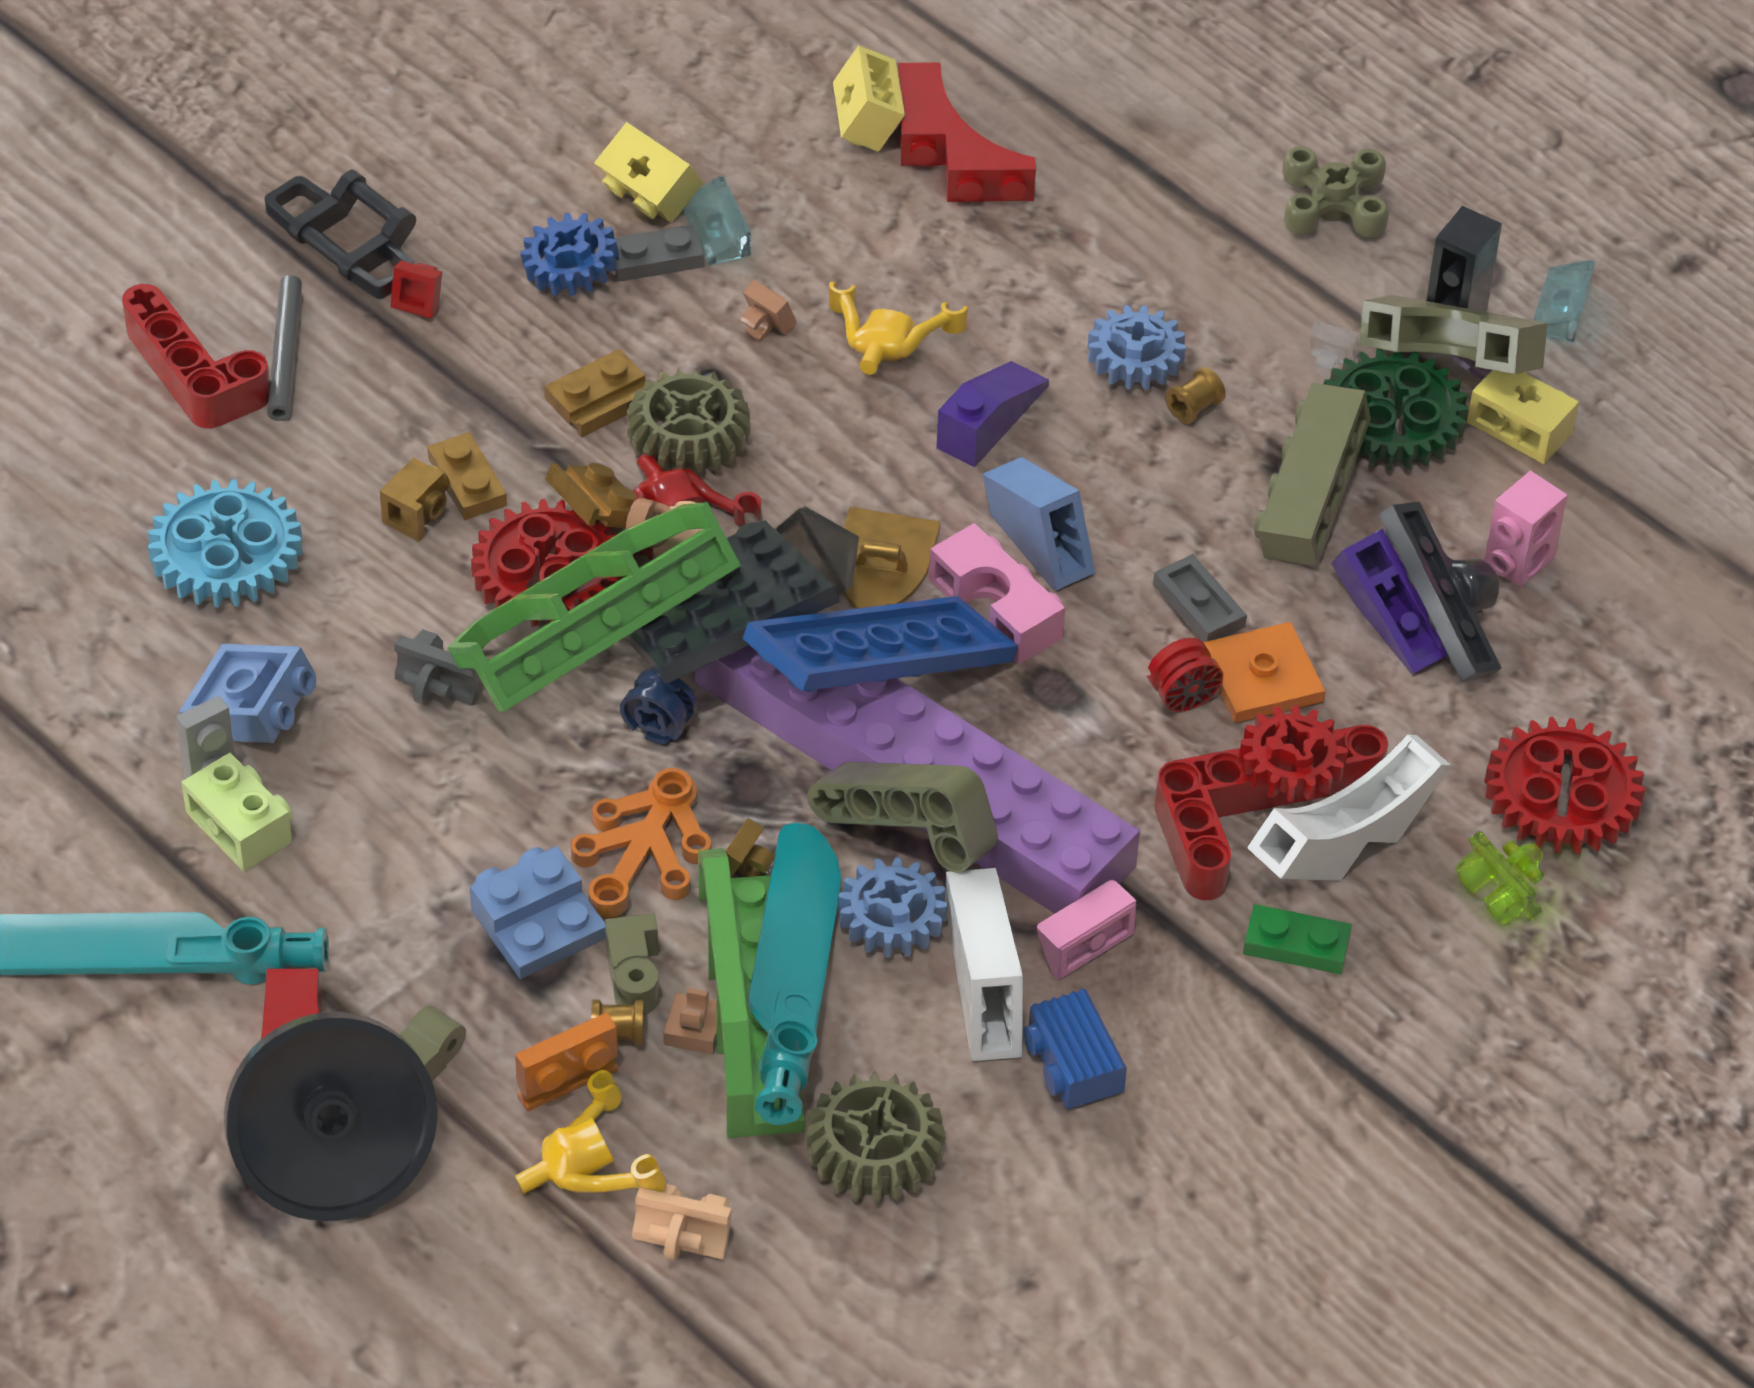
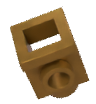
(414, 498)

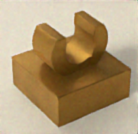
(745, 856)

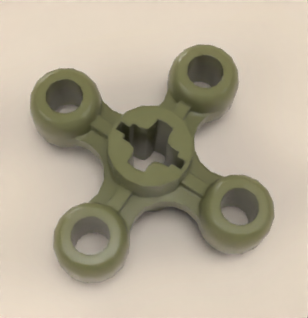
(1335, 192)

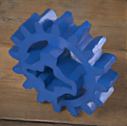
(569, 254)

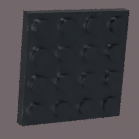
(711, 623)

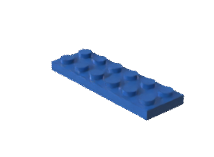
(879, 643)

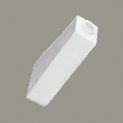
(985, 964)

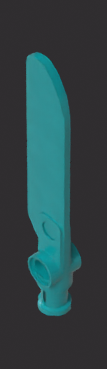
(154, 945)
(793, 964)

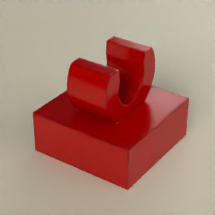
(416, 288)

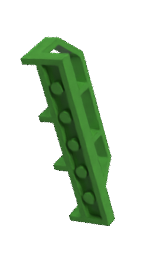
(602, 618)
(734, 929)

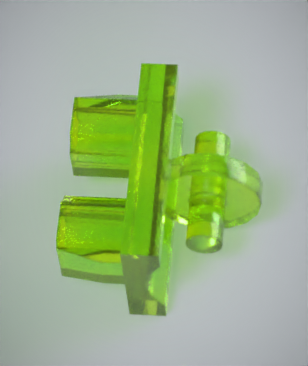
(1488, 863)

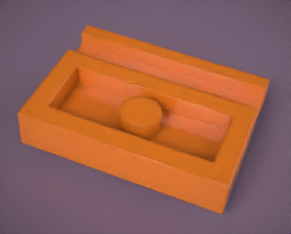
(565, 1061)

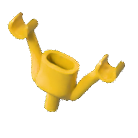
(889, 333)
(579, 1150)

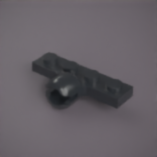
(1448, 588)

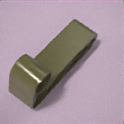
(938, 797)

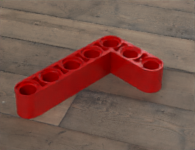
(1210, 786)

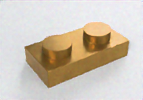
(471, 478)

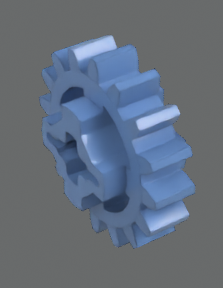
(1136, 347)
(892, 907)

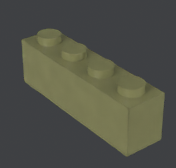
(1313, 474)

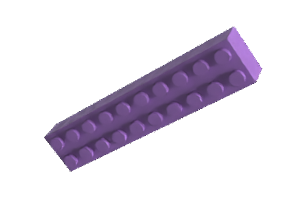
(1049, 835)

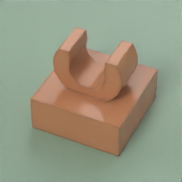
(766, 311)
(692, 1022)

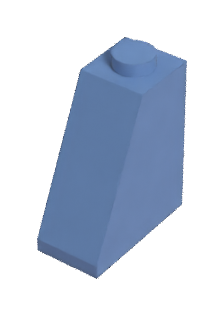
(1042, 520)

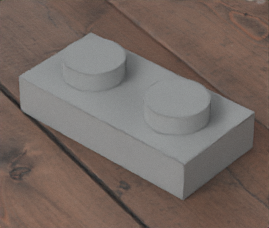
(204, 735)

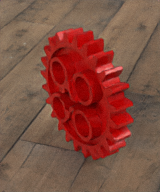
(531, 549)
(1601, 788)

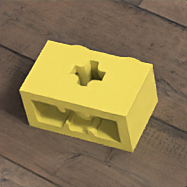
(868, 98)
(648, 173)
(1523, 413)

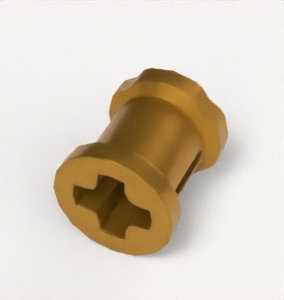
(1195, 395)
(626, 1017)

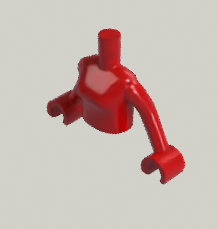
(685, 485)

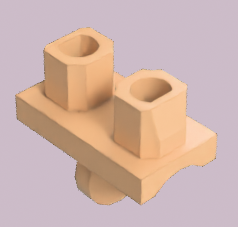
(682, 1222)

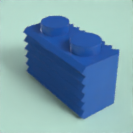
(1075, 1049)

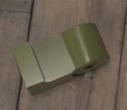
(627, 947)
(434, 1038)

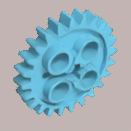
(225, 543)

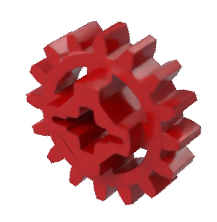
(1293, 753)

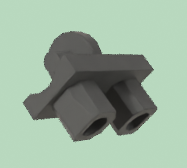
(433, 670)

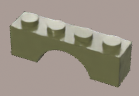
(1424, 326)

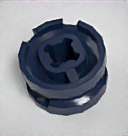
(658, 707)

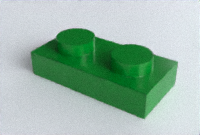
(1297, 939)

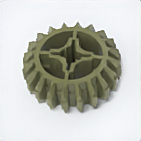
(688, 412)
(895, 1159)

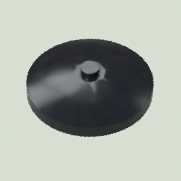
(330, 1116)

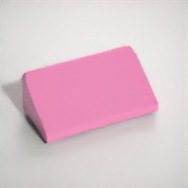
(1087, 928)

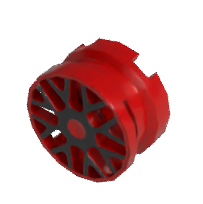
(1183, 672)

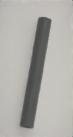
(284, 348)

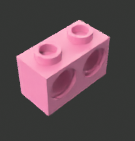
(1525, 528)

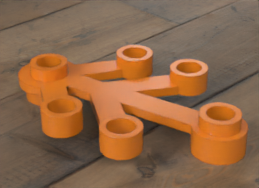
(642, 838)

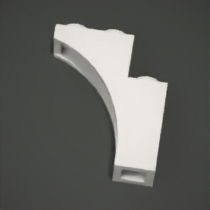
(1330, 834)

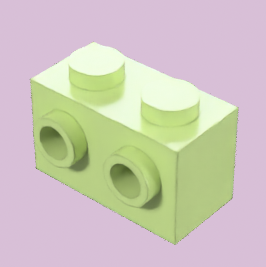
(238, 811)

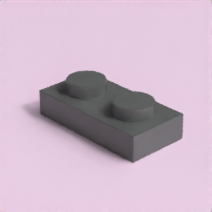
(658, 253)
(1199, 599)

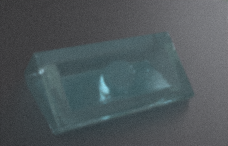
(719, 223)
(1565, 298)

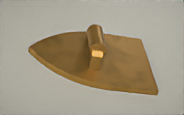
(890, 556)

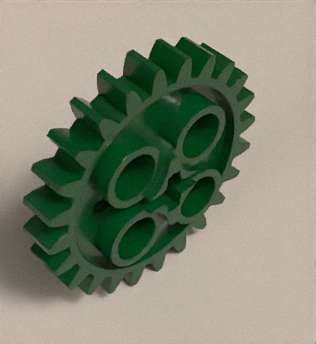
(1424, 401)

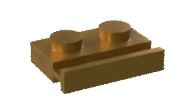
(596, 392)
(593, 493)

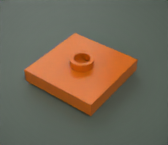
(1265, 671)

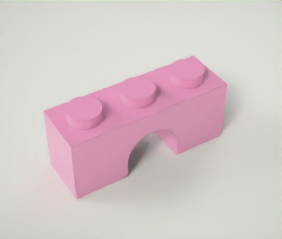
(978, 567)

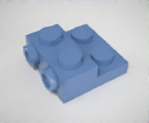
(258, 686)
(536, 911)

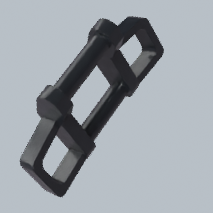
(334, 208)

